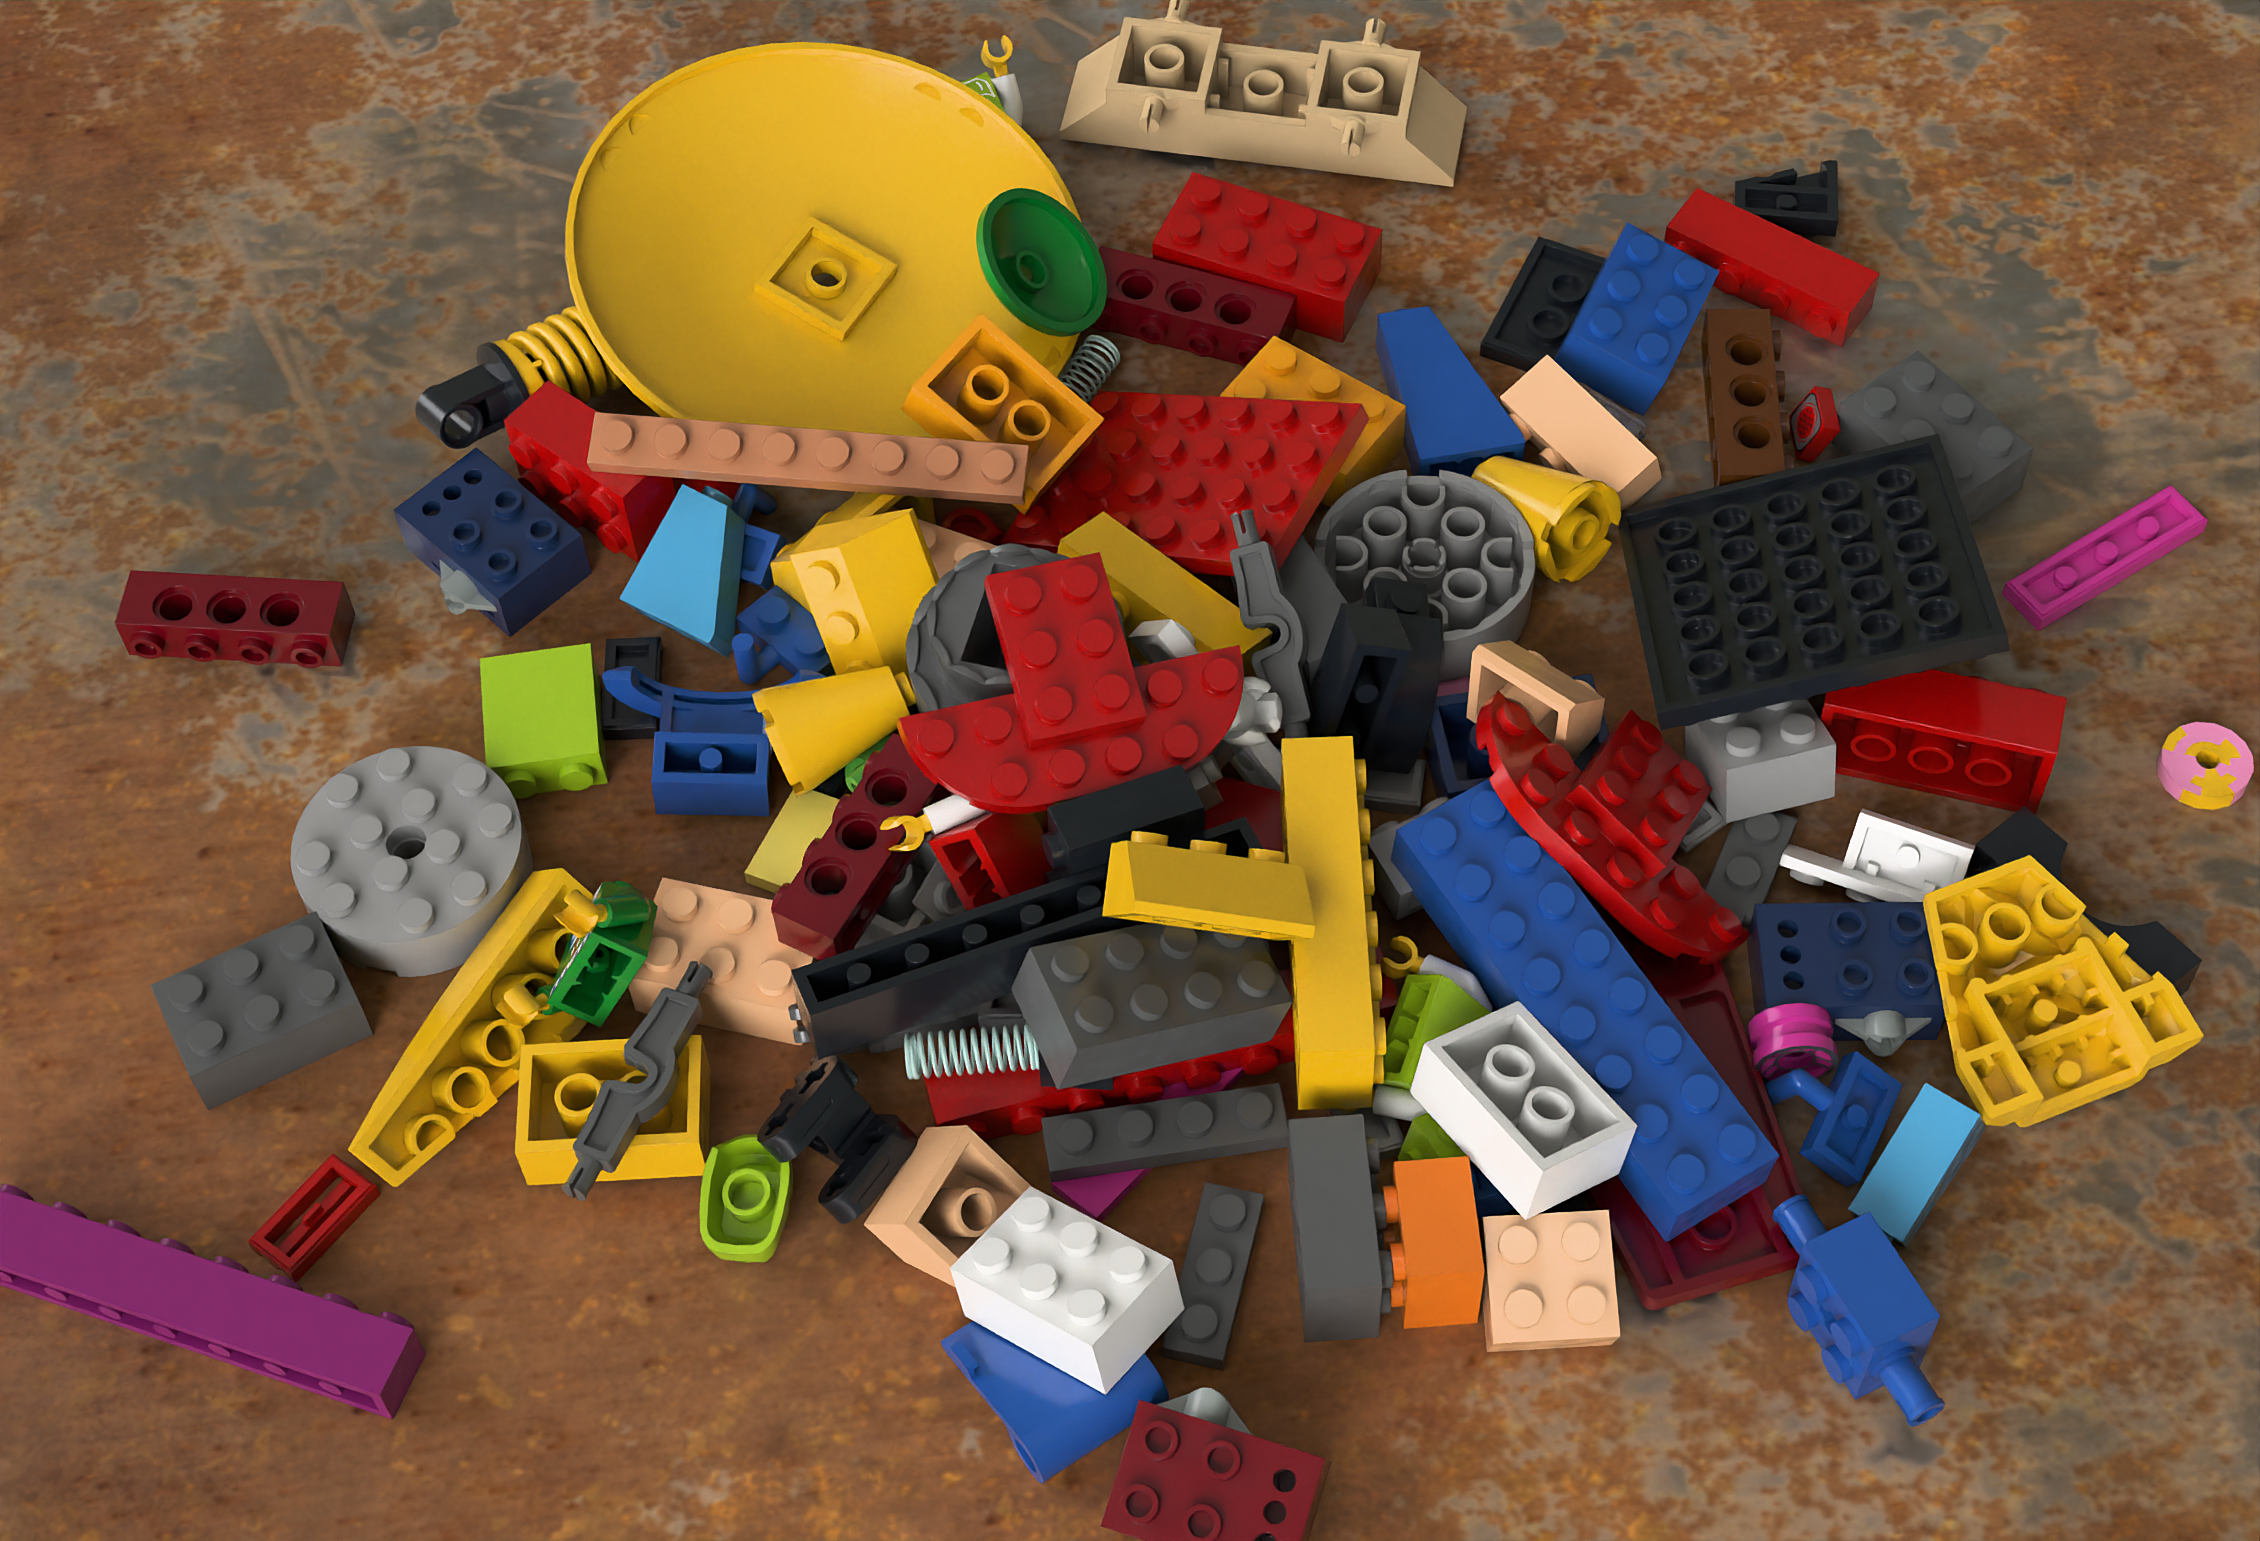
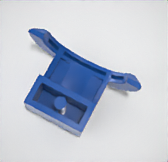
(708, 748)

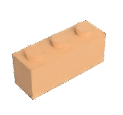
(1579, 432)

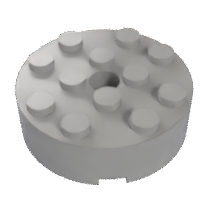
(1438, 533)
(410, 858)

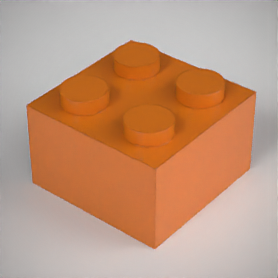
(1434, 1242)

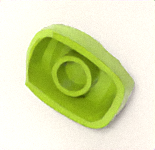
(744, 1200)

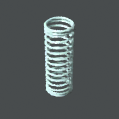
(1094, 358)
(916, 1060)

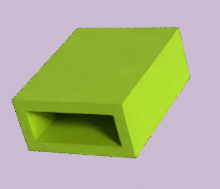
(544, 720)

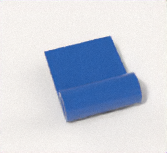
(1046, 1410)

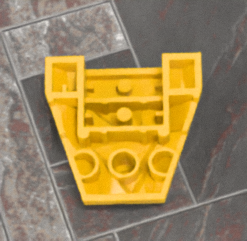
(2042, 998)

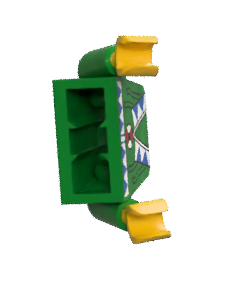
(600, 960)

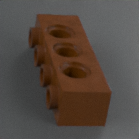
(1743, 395)

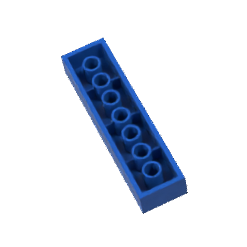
(1544, 944)

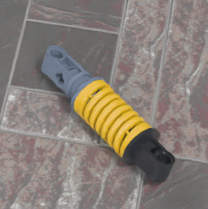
(507, 377)

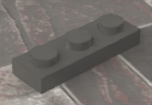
(1214, 1275)

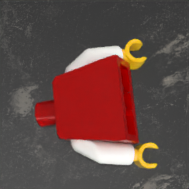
(979, 849)

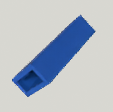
(1449, 409)

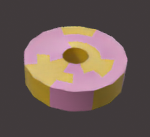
(2207, 744)

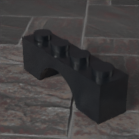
(2148, 943)

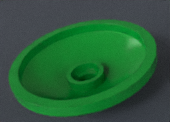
(1041, 262)

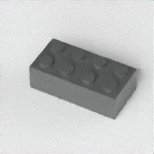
(1146, 999)

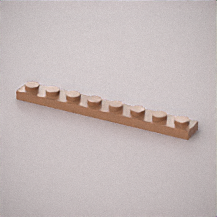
(809, 458)

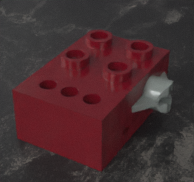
(1205, 1477)

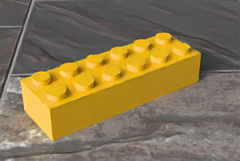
(1336, 972)

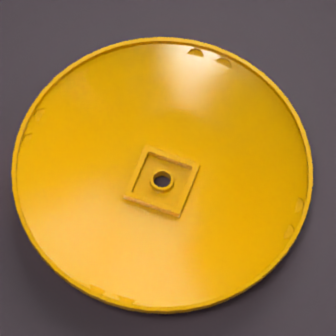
(782, 166)

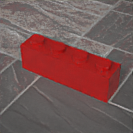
(1774, 267)

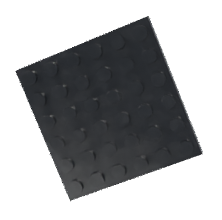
(1807, 582)

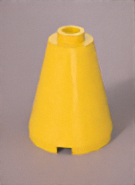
(1562, 511)
(831, 721)

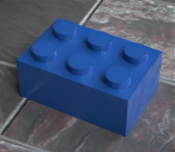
(1635, 319)

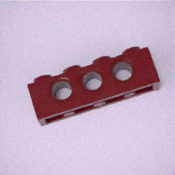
(1192, 308)
(235, 618)
(866, 877)

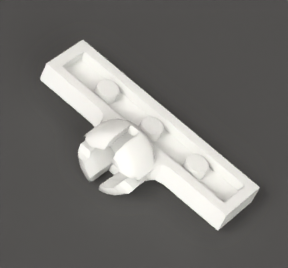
(1257, 714)

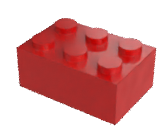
(551, 451)

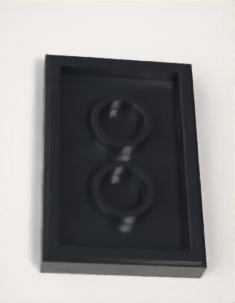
(1541, 305)

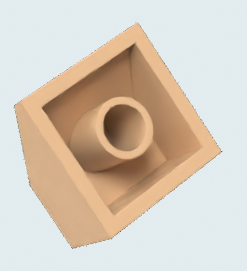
(1559, 706)
(944, 1199)

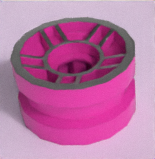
(1793, 1039)

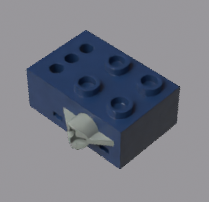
(492, 543)
(1856, 961)

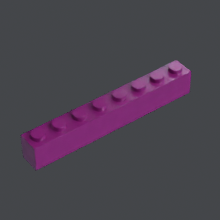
(206, 1304)

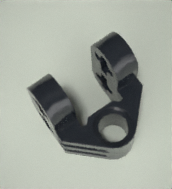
(840, 1125)

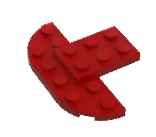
(1077, 702)
(1613, 824)

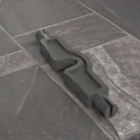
(1263, 606)
(624, 1105)

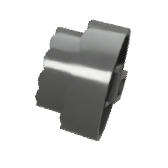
(953, 636)

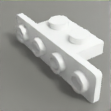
(1885, 861)

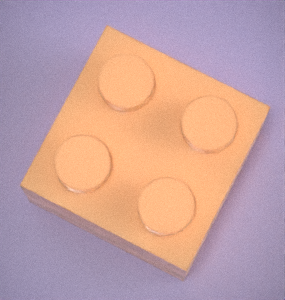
(1548, 1281)

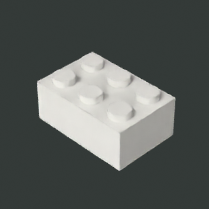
(1522, 1109)
(1068, 1289)

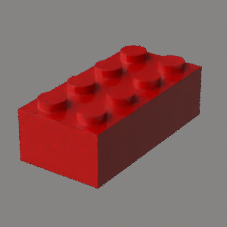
(1276, 246)
(1948, 736)

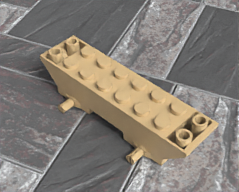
(1332, 111)

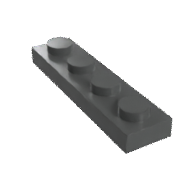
(1165, 1132)

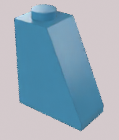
(693, 569)
(1918, 1164)

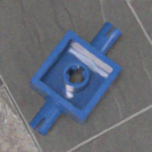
(1861, 1307)

